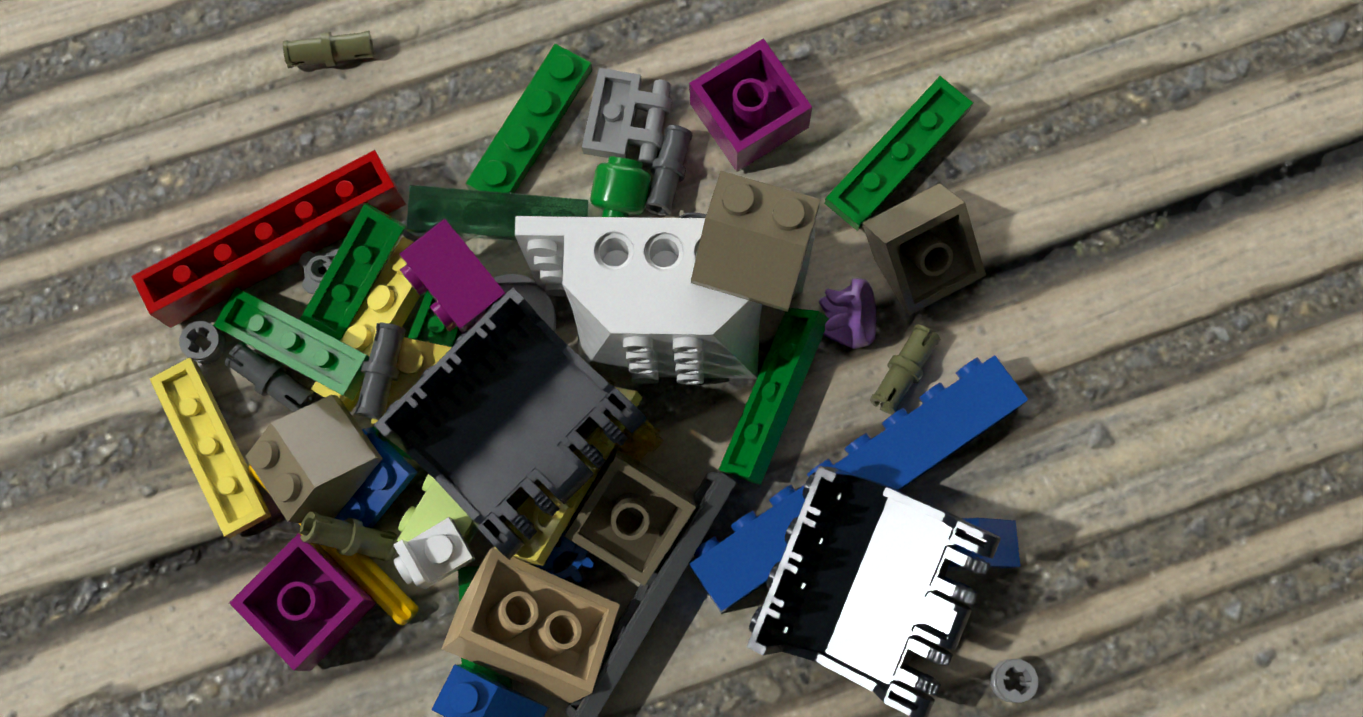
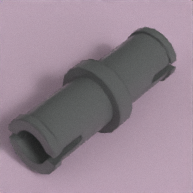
(668, 170)
(380, 371)
(269, 377)

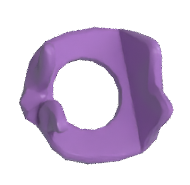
(850, 314)

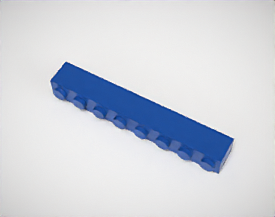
(893, 458)

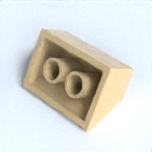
(532, 627)

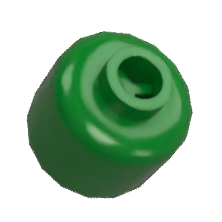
(620, 187)

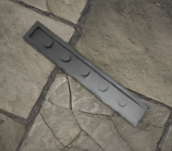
(650, 598)

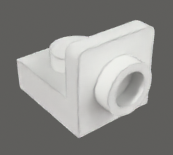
(432, 554)

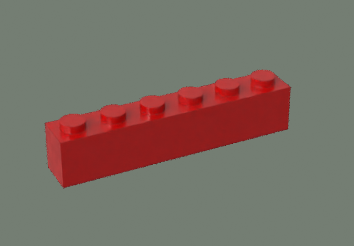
(265, 241)

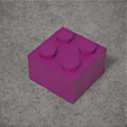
(750, 104)
(452, 276)
(302, 603)

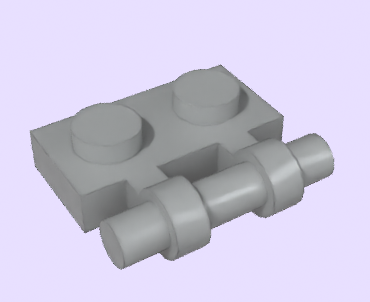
(613, 112)

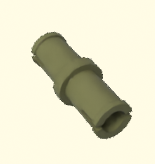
(328, 49)
(905, 369)
(348, 536)

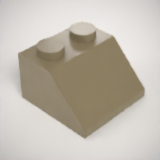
(754, 240)
(925, 247)
(313, 459)
(630, 516)

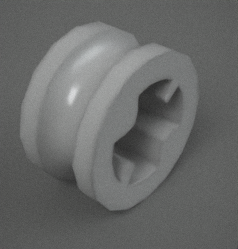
(190, 349)
(1012, 695)

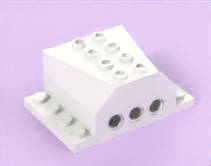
(637, 297)

